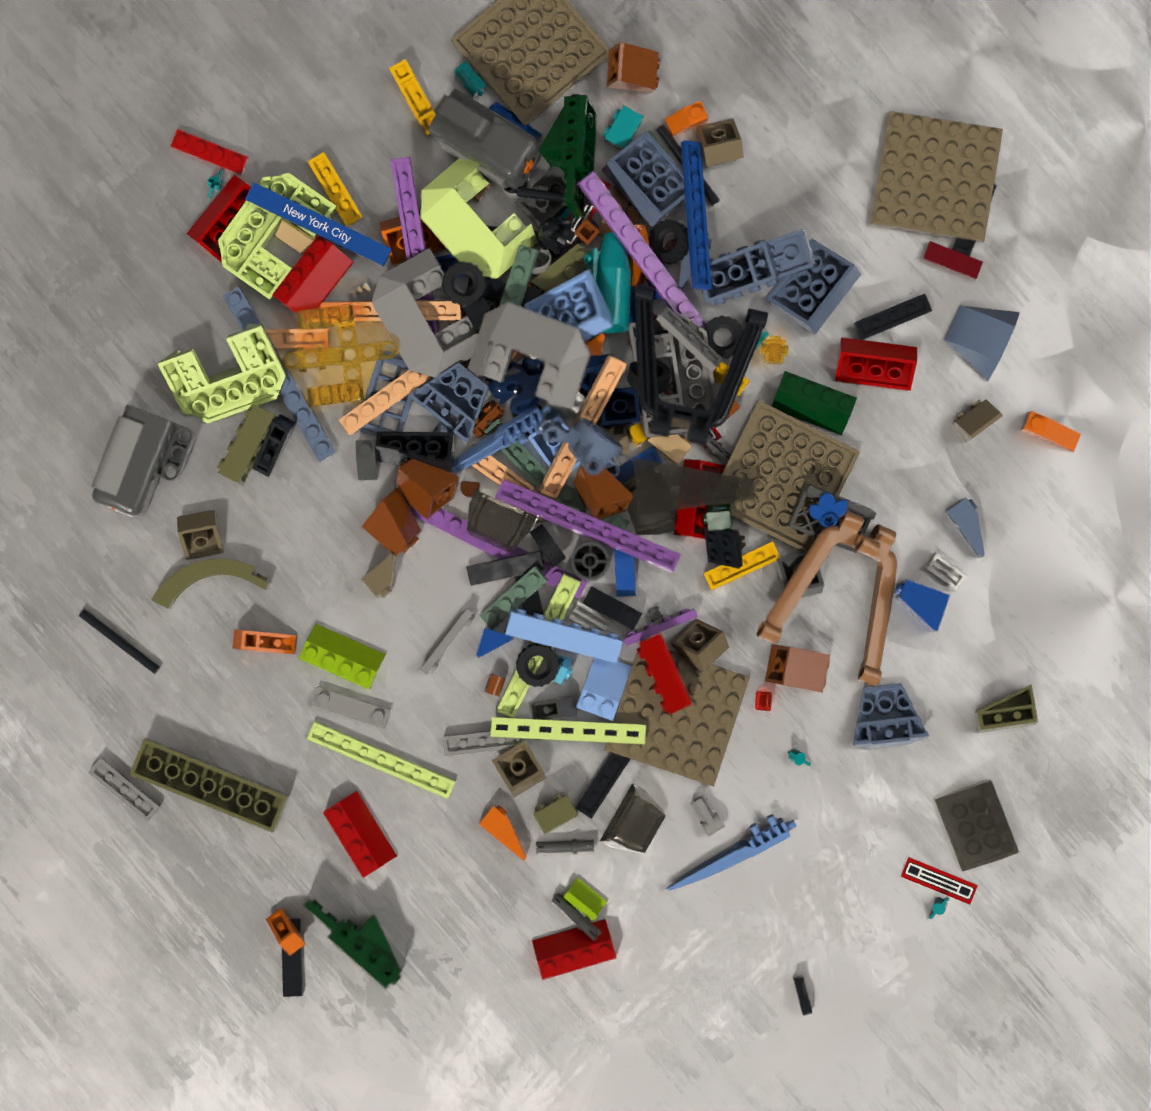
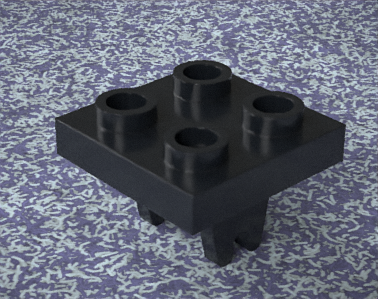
(724, 547)

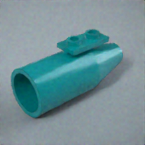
(613, 277)

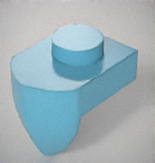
(564, 669)

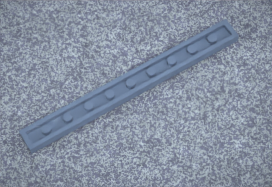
(289, 391)

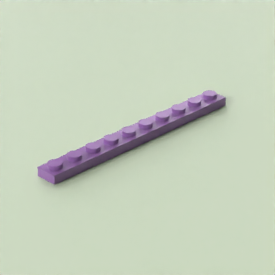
(410, 216)
(638, 248)
(588, 526)
(457, 527)

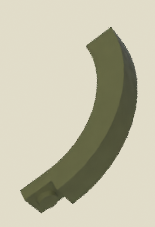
(185, 577)

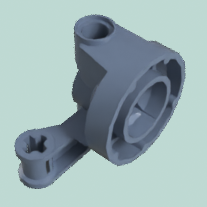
(586, 443)

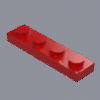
(209, 152)

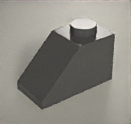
(366, 460)
(554, 708)

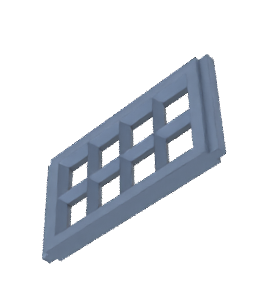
(372, 428)

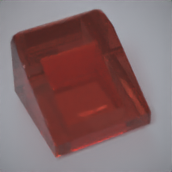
(763, 700)

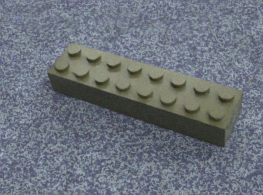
(209, 785)

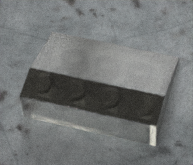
(976, 825)

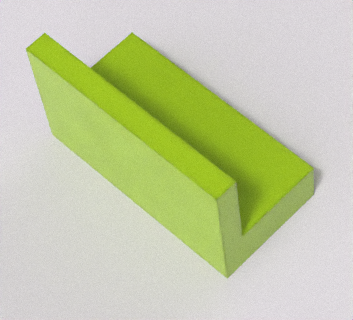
(585, 899)

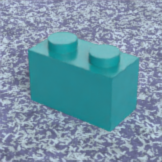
(623, 128)

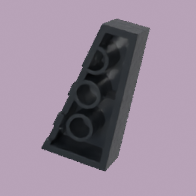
(427, 447)

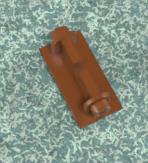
(491, 412)

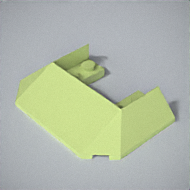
(253, 228)
(461, 230)
(231, 391)

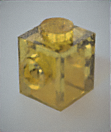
(774, 350)

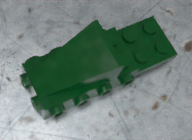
(572, 147)
(369, 939)

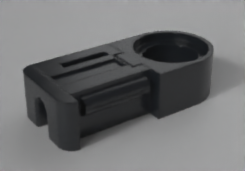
(802, 995)

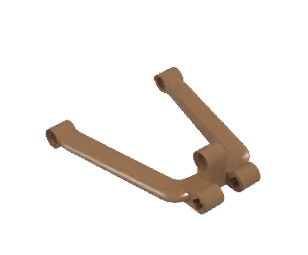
(878, 548)

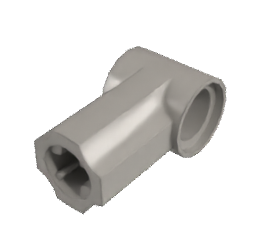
(709, 818)

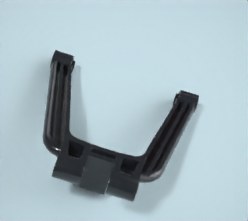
(667, 414)

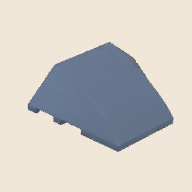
(981, 336)
(454, 399)
(887, 718)

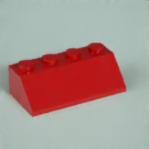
(219, 215)
(313, 276)
(876, 364)
(690, 521)
(664, 674)
(360, 834)
(572, 950)

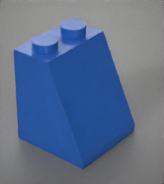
(923, 603)

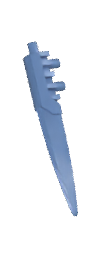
(503, 437)
(740, 852)

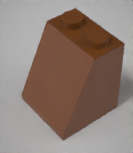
(632, 68)
(425, 486)
(601, 493)
(393, 524)
(797, 668)

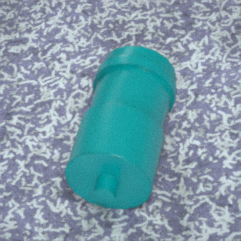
(470, 80)

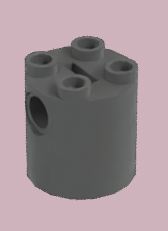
(600, 561)

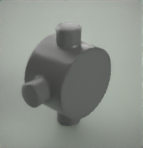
(655, 614)

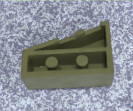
(562, 270)
(1008, 713)

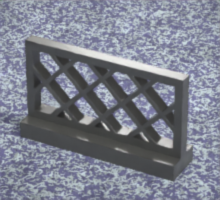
(815, 493)

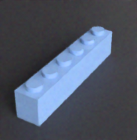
(563, 636)

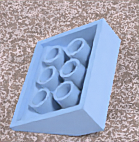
(576, 304)

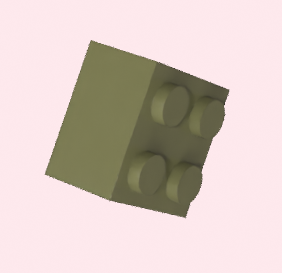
(555, 813)

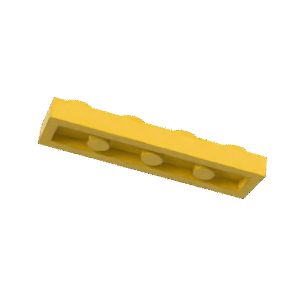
(335, 189)
(751, 561)

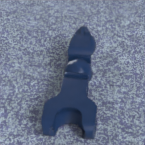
(528, 366)
(527, 385)

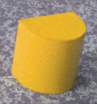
(637, 434)

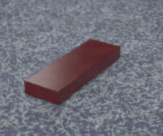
(952, 260)

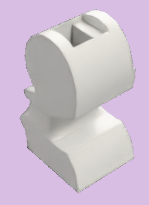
(566, 412)

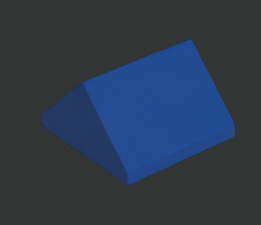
(490, 641)

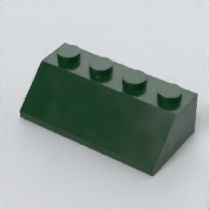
(813, 403)

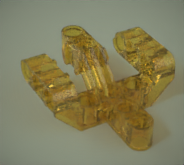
(343, 318)

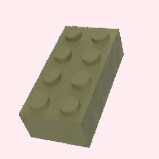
(247, 445)

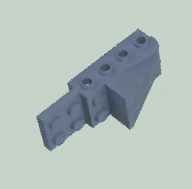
(758, 266)

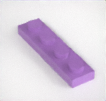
(667, 622)

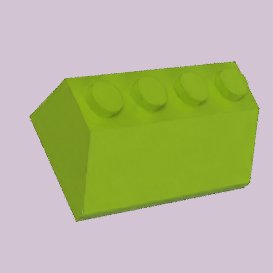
(342, 656)

